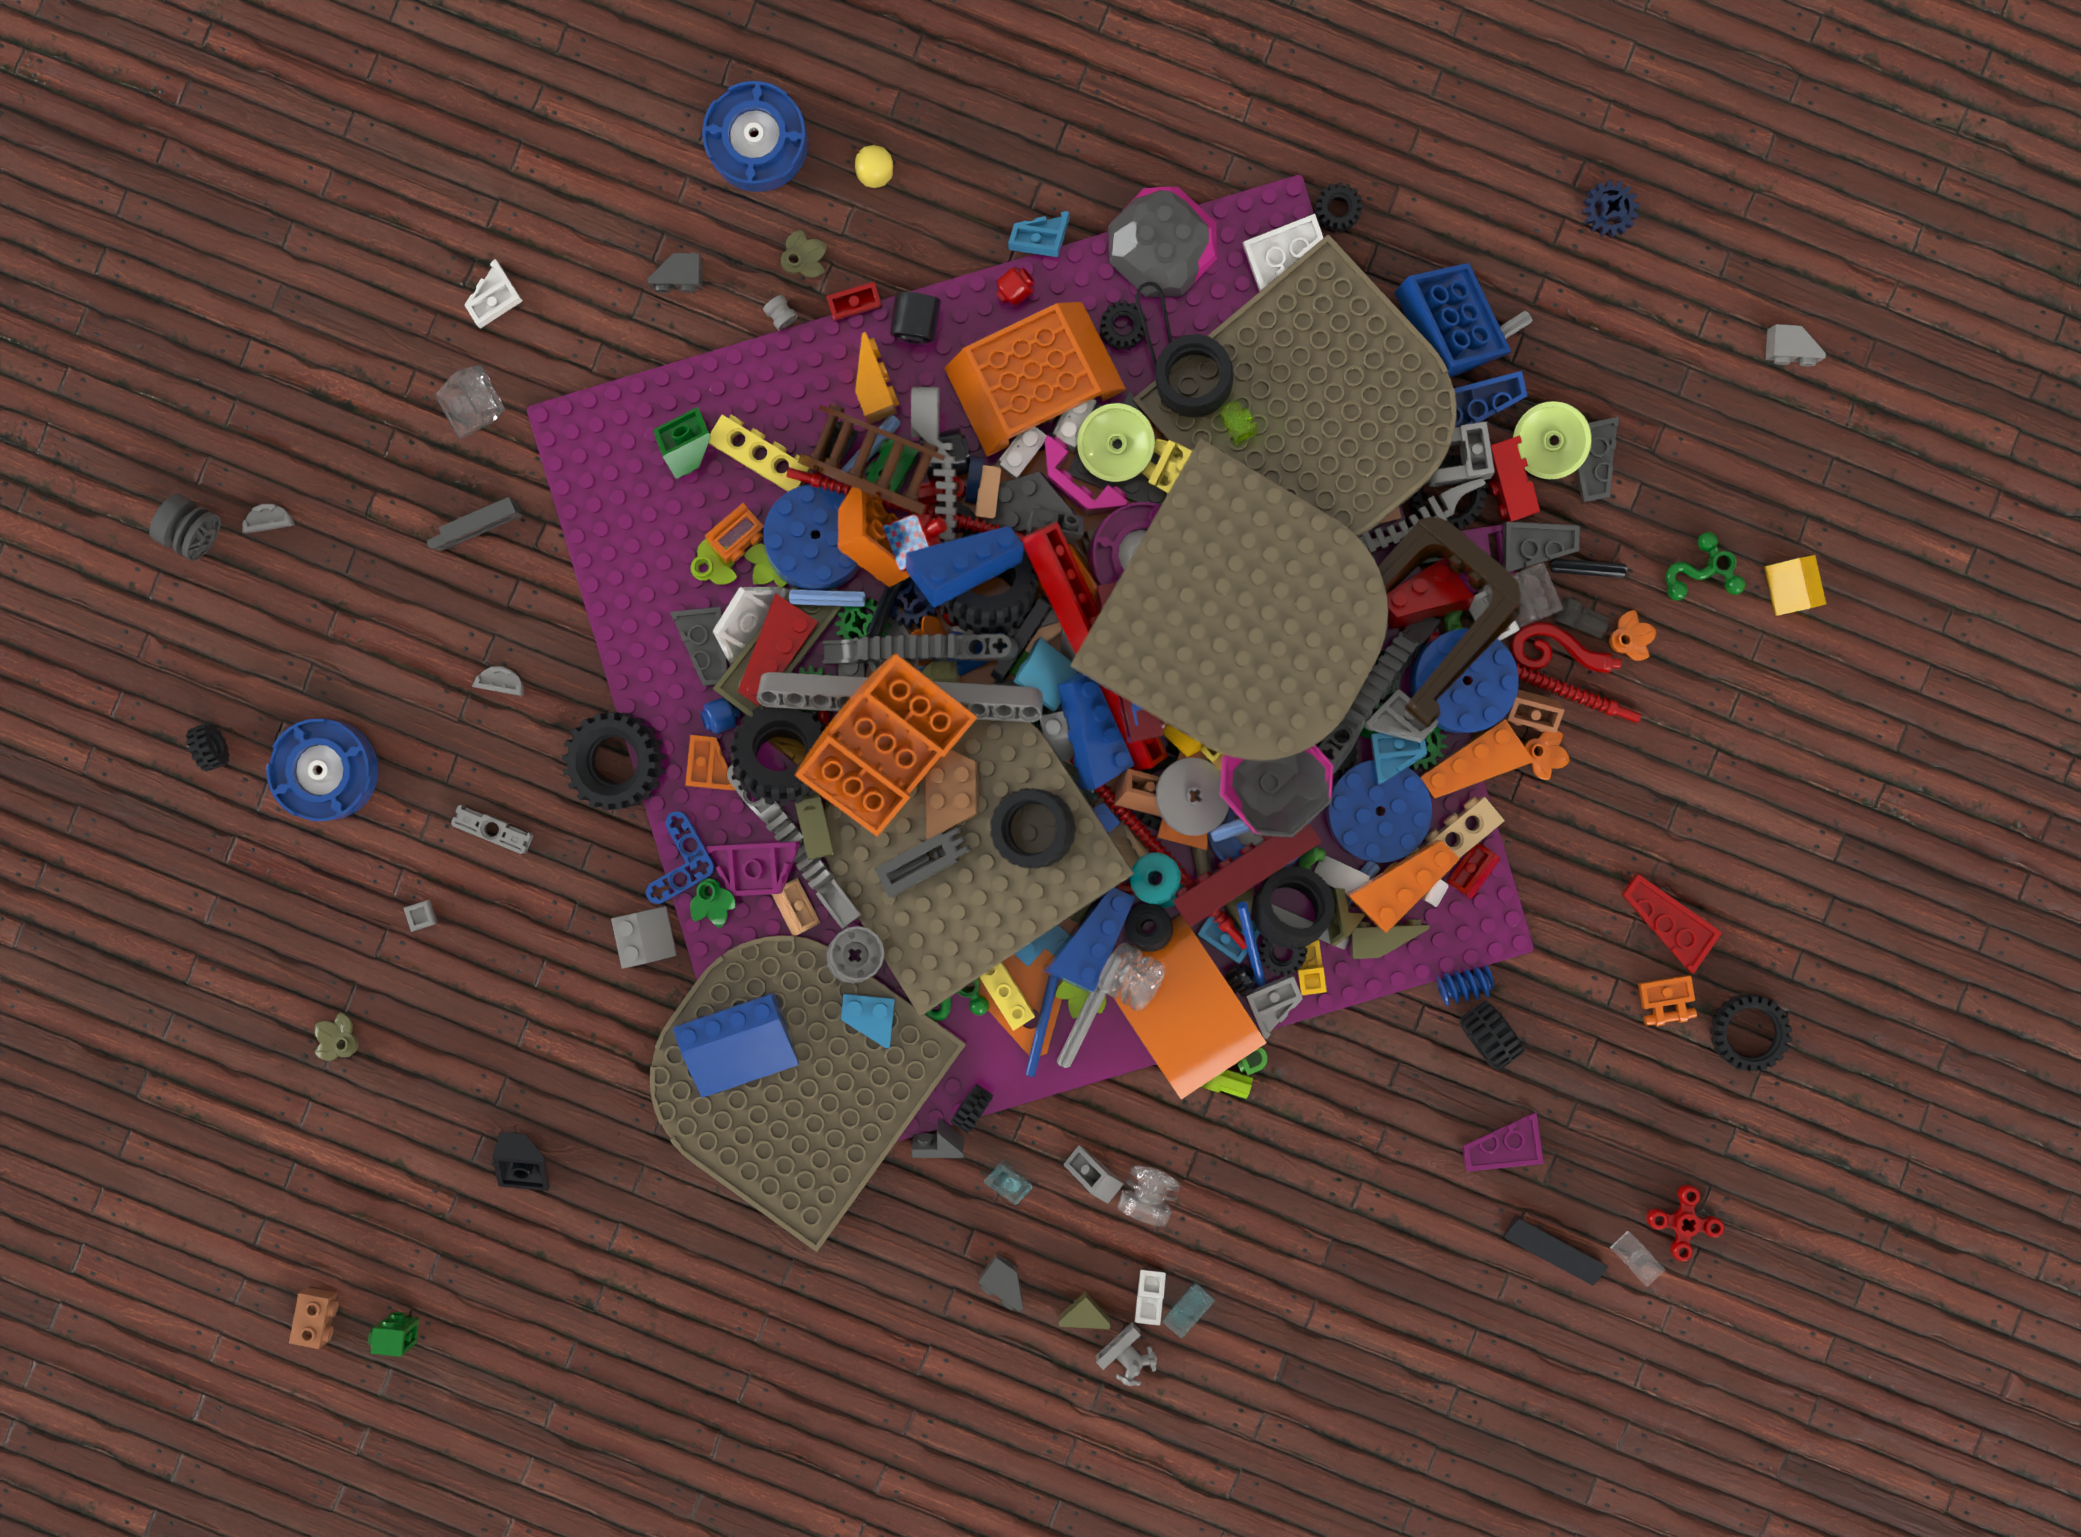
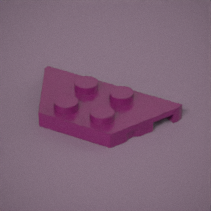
(754, 866)

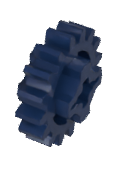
(1601, 201)
(916, 610)

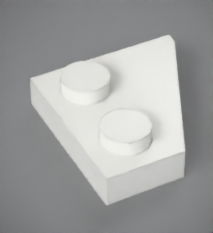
(492, 296)

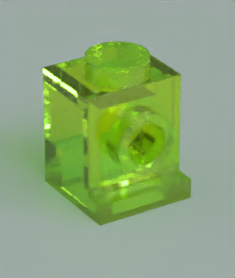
(1238, 422)

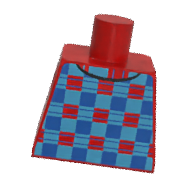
(913, 534)

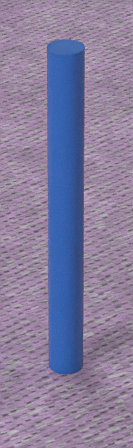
(1251, 943)
(1041, 1026)

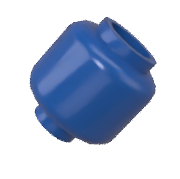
(719, 716)

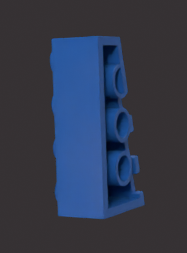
(1487, 397)
(962, 564)
(1093, 732)
(1091, 942)

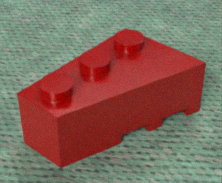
(1510, 482)
(1428, 595)

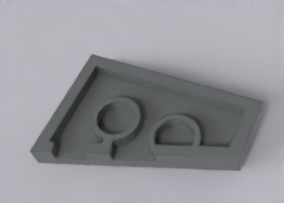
(1536, 542)
(697, 633)

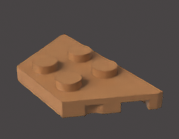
(951, 793)

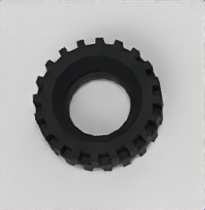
(582, 760)

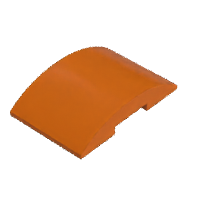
(884, 743)
(1194, 1019)

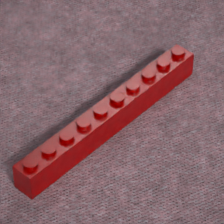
(1077, 614)

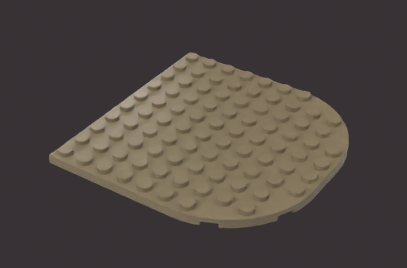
(1340, 389)
(1240, 615)
(983, 906)
(816, 1131)

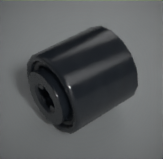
(915, 318)
(960, 451)

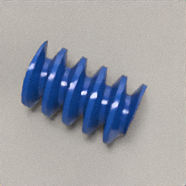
(1465, 984)

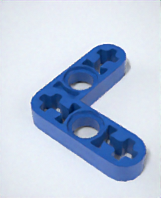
(691, 858)

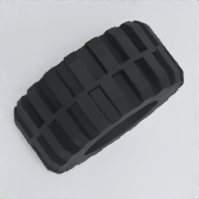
(1000, 611)
(757, 730)

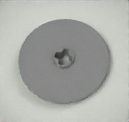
(1173, 796)

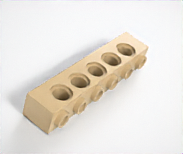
(1486, 821)

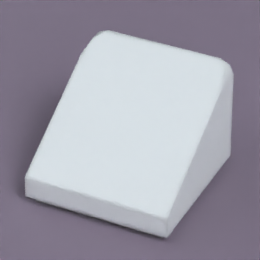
(1436, 893)

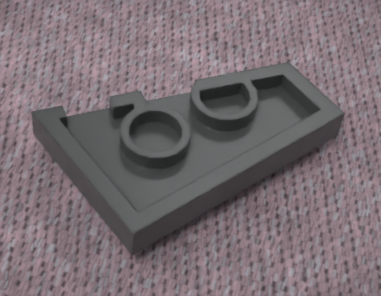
(1596, 472)

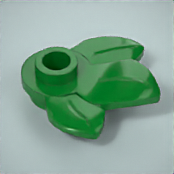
(714, 905)

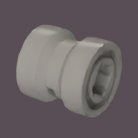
(780, 312)

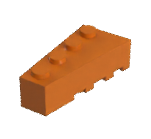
(1480, 758)
(1401, 886)

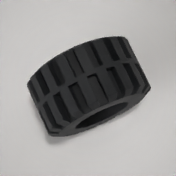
(1491, 1035)

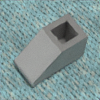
(1792, 344)

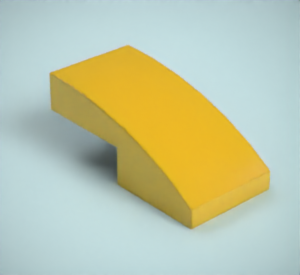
(1311, 974)

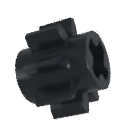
(1240, 979)

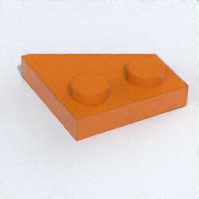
(706, 764)

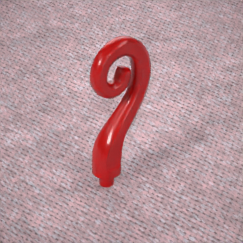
(1591, 660)

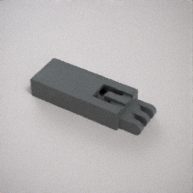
(475, 524)
(916, 866)

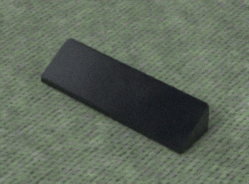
(1555, 1250)

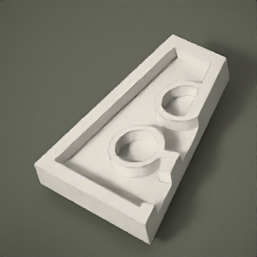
(1280, 248)

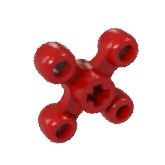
(1694, 1225)

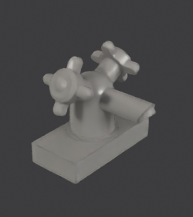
(1122, 1350)

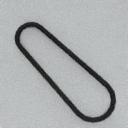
(1143, 320)

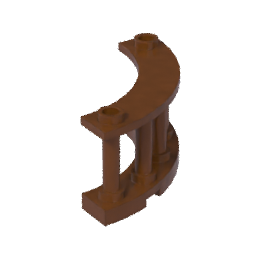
(854, 476)

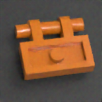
(1667, 992)

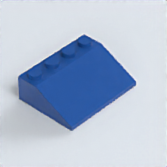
(1453, 317)
(736, 1045)

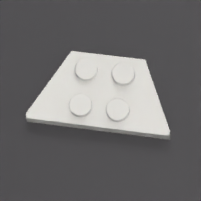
(744, 618)

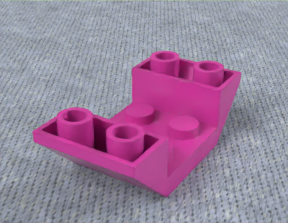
(1081, 497)

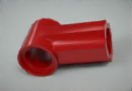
(928, 492)

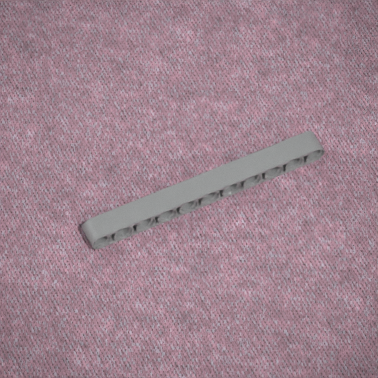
(832, 693)

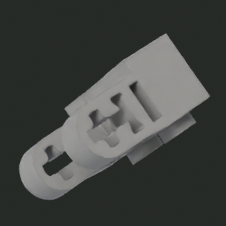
(1475, 457)

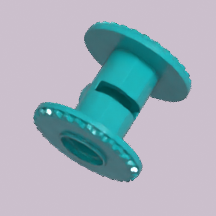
(1148, 870)

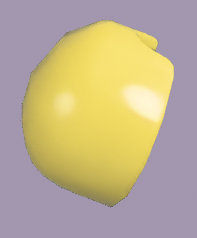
(874, 166)

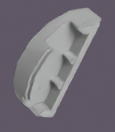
(266, 518)
(500, 680)

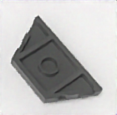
(1021, 495)

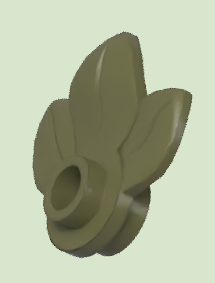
(806, 252)
(333, 1035)

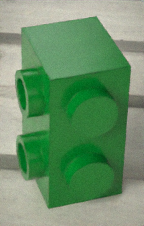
(905, 463)
(394, 1335)

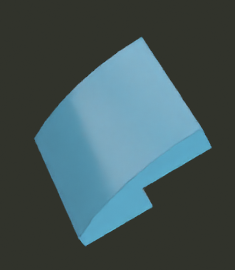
(1044, 671)

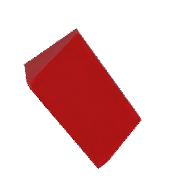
(854, 301)
(1473, 870)

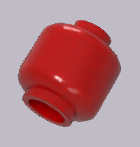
(1015, 286)

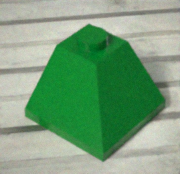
(683, 442)

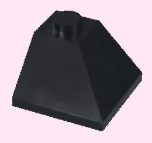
(519, 1163)

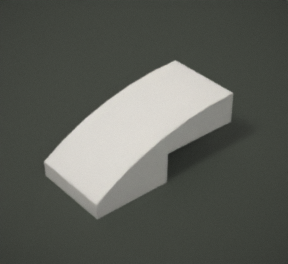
(1340, 875)
(1150, 1297)

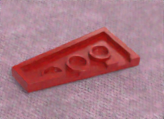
(777, 645)
(1676, 926)

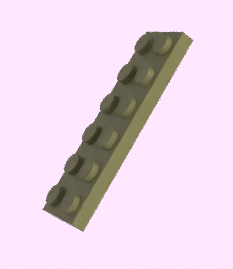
(731, 680)

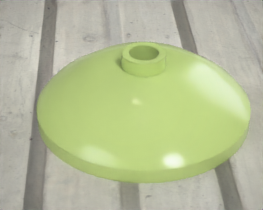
(1111, 424)
(1538, 428)

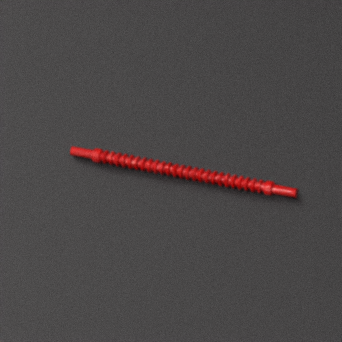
(818, 479)
(1610, 707)
(1225, 923)

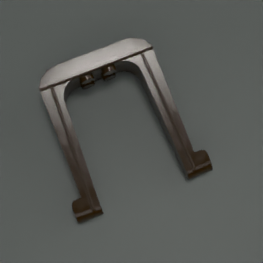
(1441, 539)

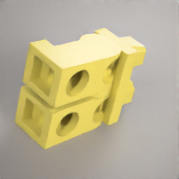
(1169, 465)

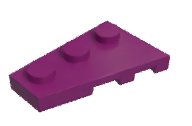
(1506, 1147)

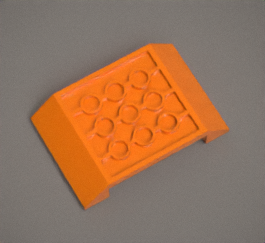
(1032, 373)

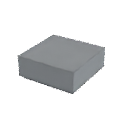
(420, 915)

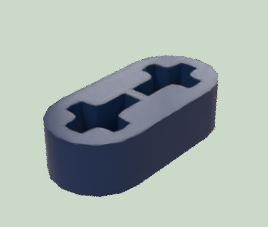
(974, 479)

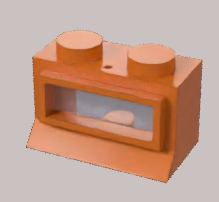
(735, 534)

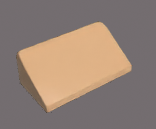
(988, 493)
(796, 908)

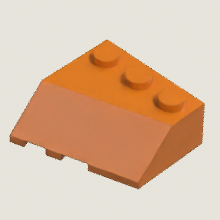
(863, 537)

